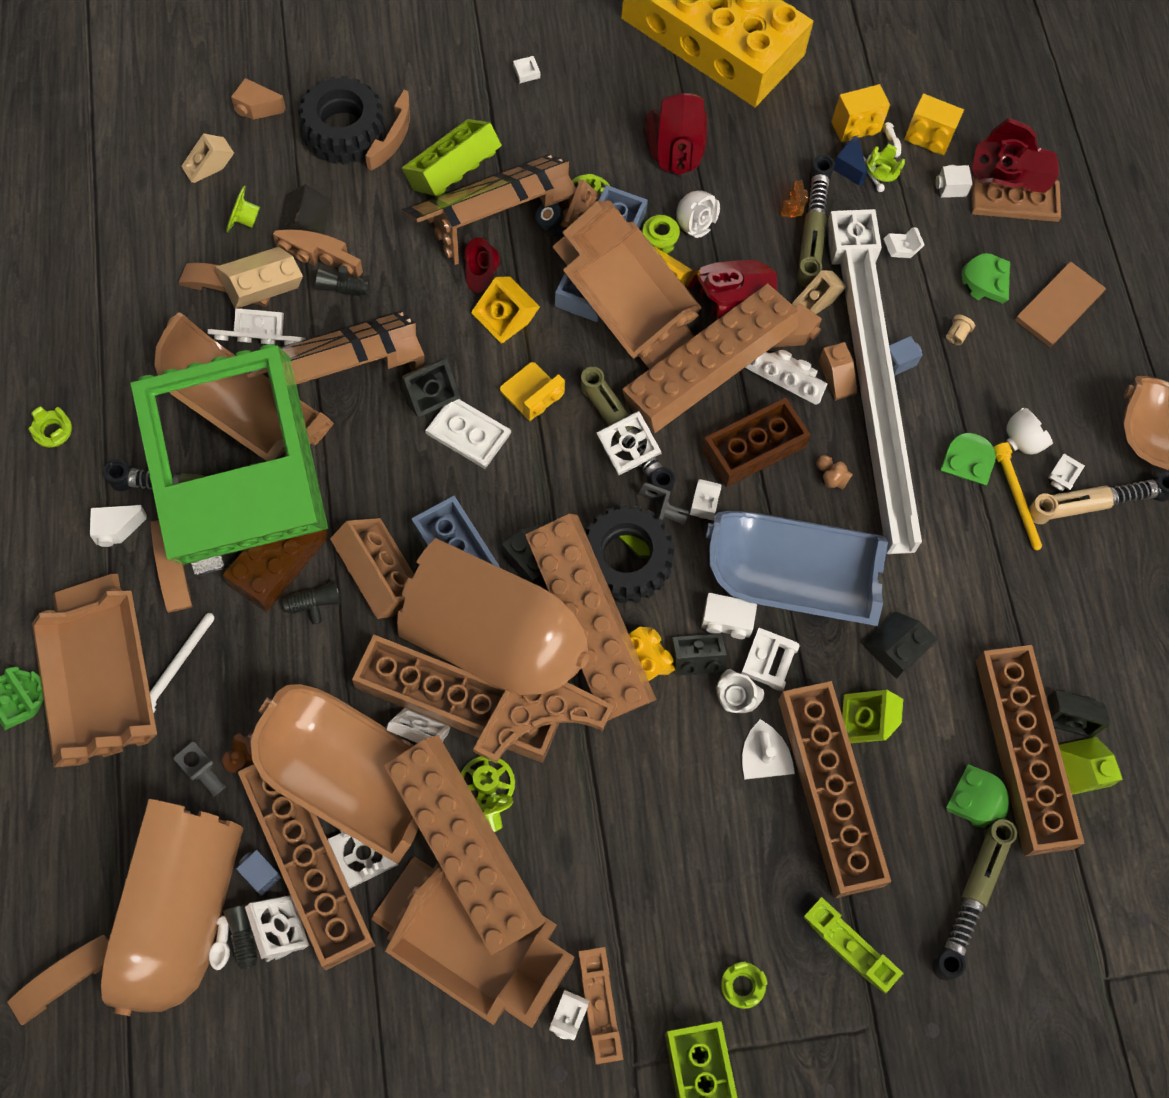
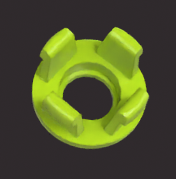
(888, 167)
(666, 241)
(44, 418)
(757, 979)

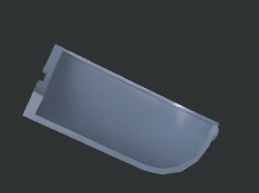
(798, 565)

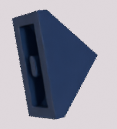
(851, 162)

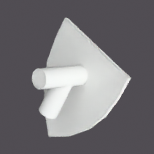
(765, 753)

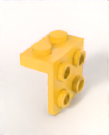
(532, 390)
(651, 652)

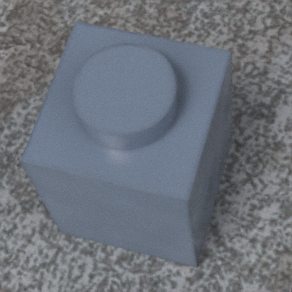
(905, 355)
(258, 872)

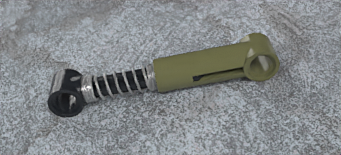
(815, 221)
(612, 412)
(135, 477)
(975, 897)

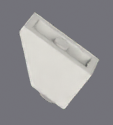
(115, 524)

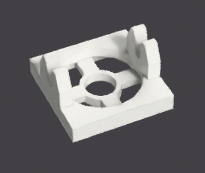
(634, 420)
(418, 727)
(355, 877)
(266, 948)

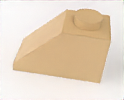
(207, 157)
(821, 292)

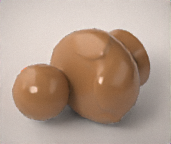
(835, 474)

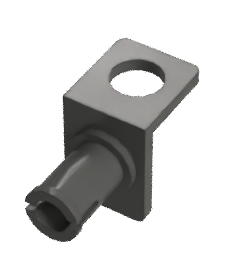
(665, 509)
(202, 770)

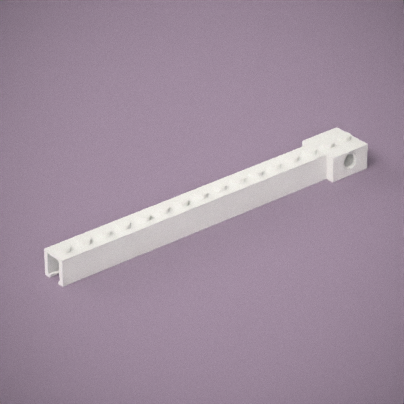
(856, 246)

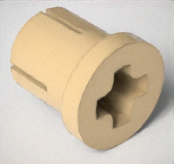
(959, 330)

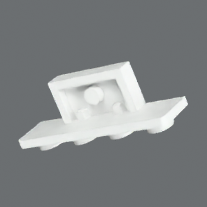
(256, 325)
(790, 374)

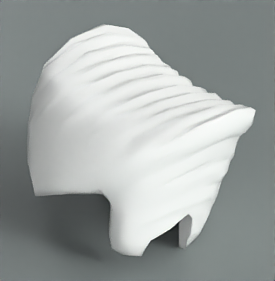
(738, 692)

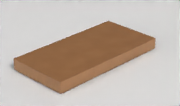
(1016, 203)
(1060, 304)

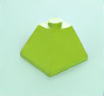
(871, 715)
(1089, 765)

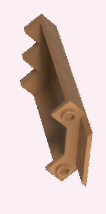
(93, 673)

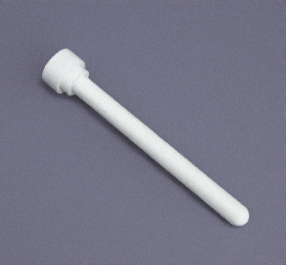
(180, 658)

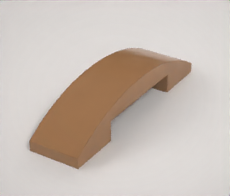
(382, 151)
(204, 275)
(171, 575)
(58, 979)
(600, 1009)

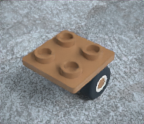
(556, 220)

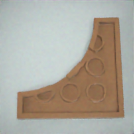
(522, 713)

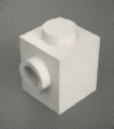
(954, 181)

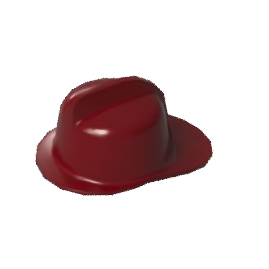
(481, 264)

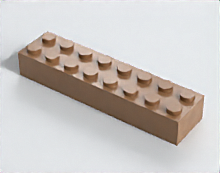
(711, 357)
(577, 580)
(439, 693)
(1029, 751)
(833, 790)
(464, 844)
(309, 873)

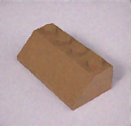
(374, 564)

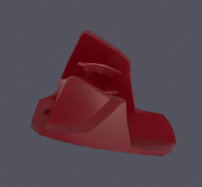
(677, 132)
(1028, 165)
(731, 282)

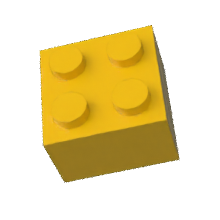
(860, 113)
(933, 124)

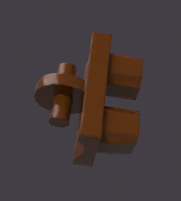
(240, 754)

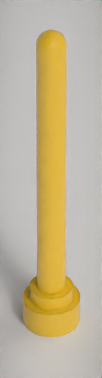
(1003, 454)

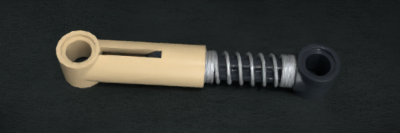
(1097, 498)

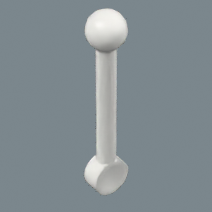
(879, 187)

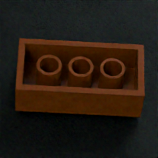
(755, 442)
(268, 569)

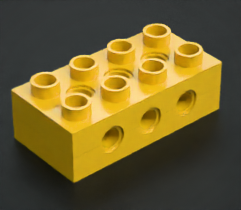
(734, 42)

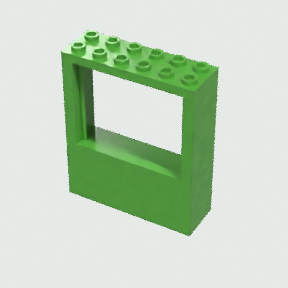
(239, 505)

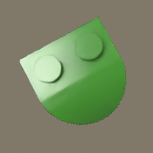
(987, 277)
(969, 458)
(19, 696)
(979, 798)

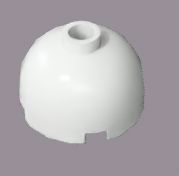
(697, 212)
(1026, 433)

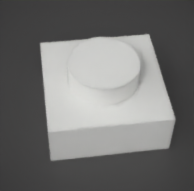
(526, 69)

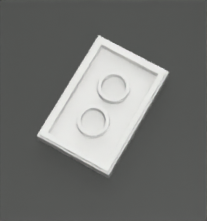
(468, 432)

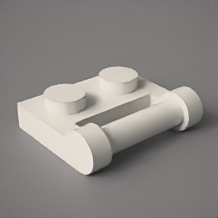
(762, 656)

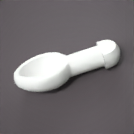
(892, 140)
(220, 950)

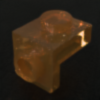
(798, 200)

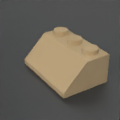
(259, 276)

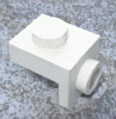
(904, 244)
(1065, 473)
(705, 499)
(569, 1015)

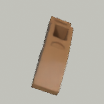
(313, 246)

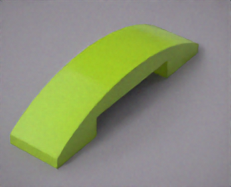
(852, 947)

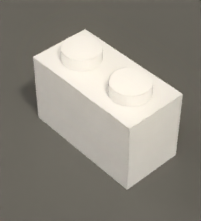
(728, 616)

